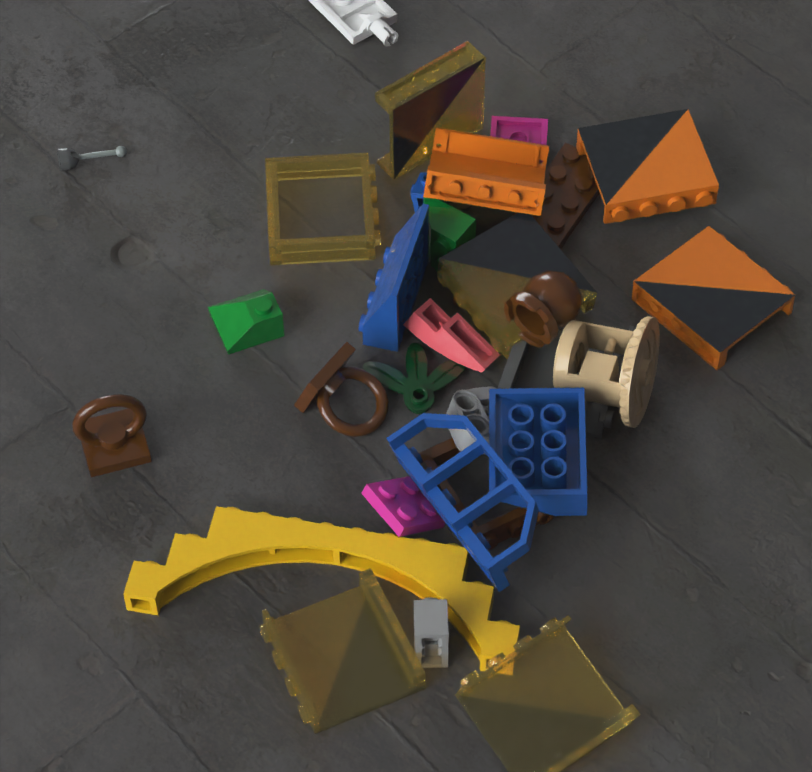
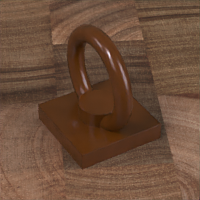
(328, 382)
(112, 439)

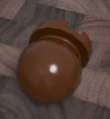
(544, 307)

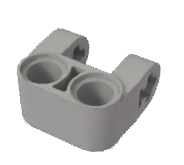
(474, 405)

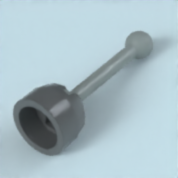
(69, 158)

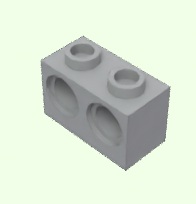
(431, 632)

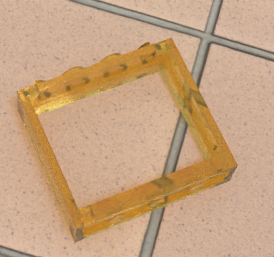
(321, 248)

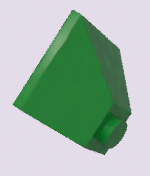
(248, 320)

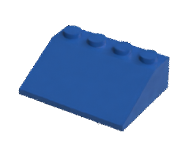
(397, 284)
(543, 444)

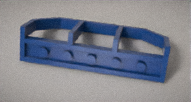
(444, 503)

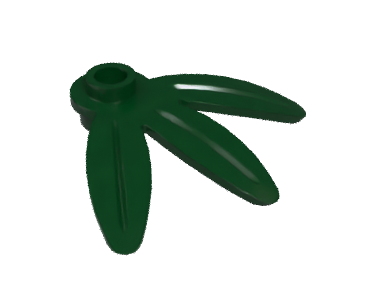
(417, 382)

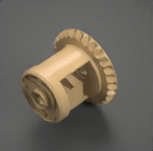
(600, 371)

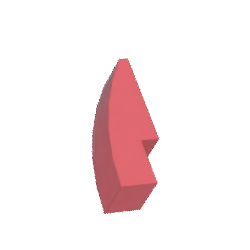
(451, 337)

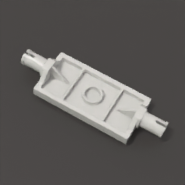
(360, 18)

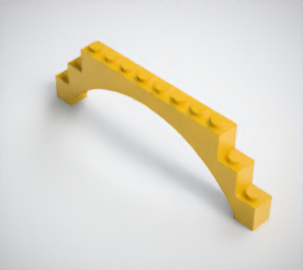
(257, 539)

